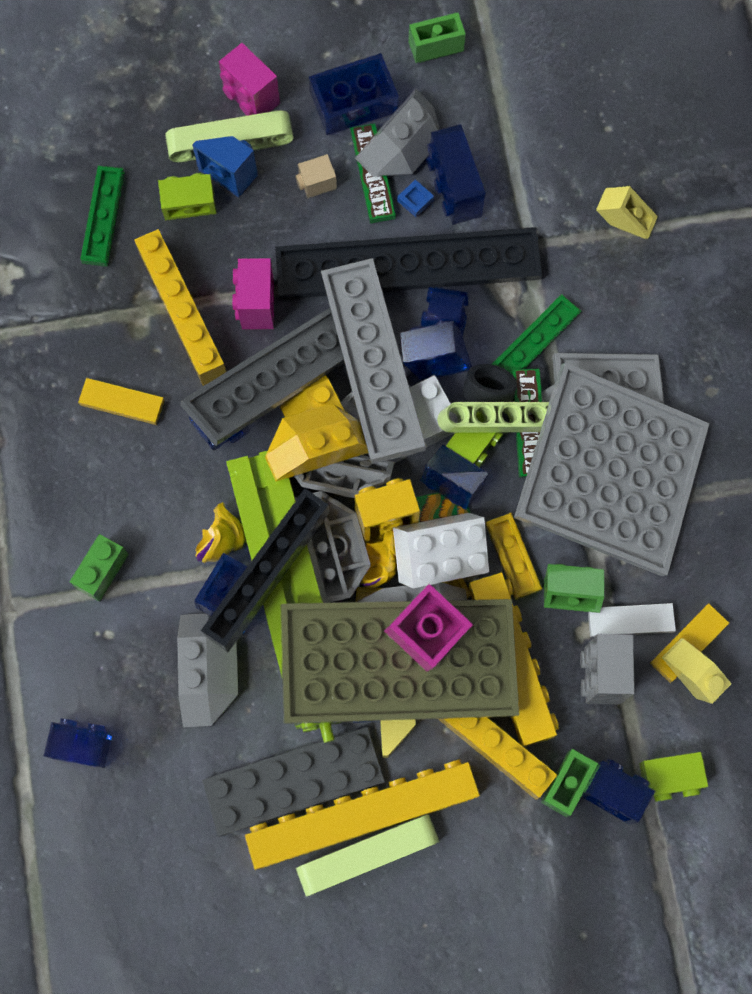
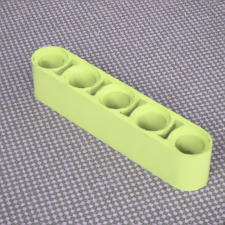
(258, 130)
(493, 417)
(367, 855)

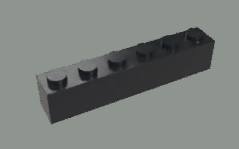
(266, 570)

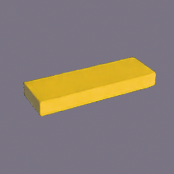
(121, 401)
(513, 556)
(697, 632)

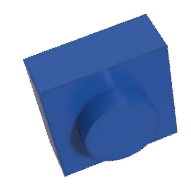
(415, 198)

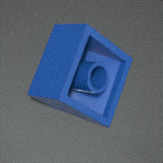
(227, 161)

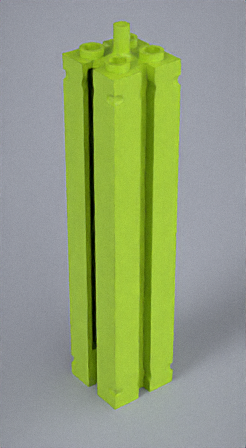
(261, 508)

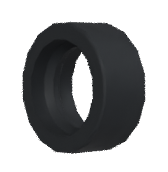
(492, 376)

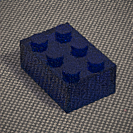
(353, 94)
(455, 174)

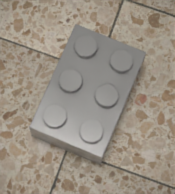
(608, 669)

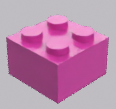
(249, 81)
(254, 293)
(428, 627)

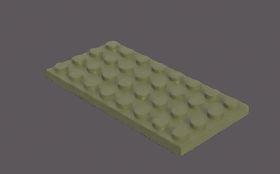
(349, 670)

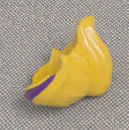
(222, 537)
(382, 561)

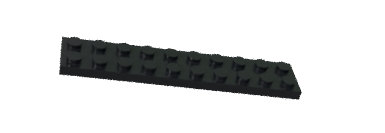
(415, 261)

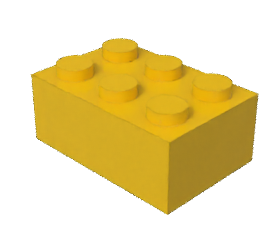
(385, 508)

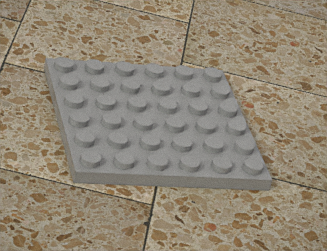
(612, 470)

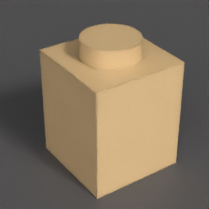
(316, 176)

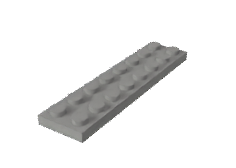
(373, 361)

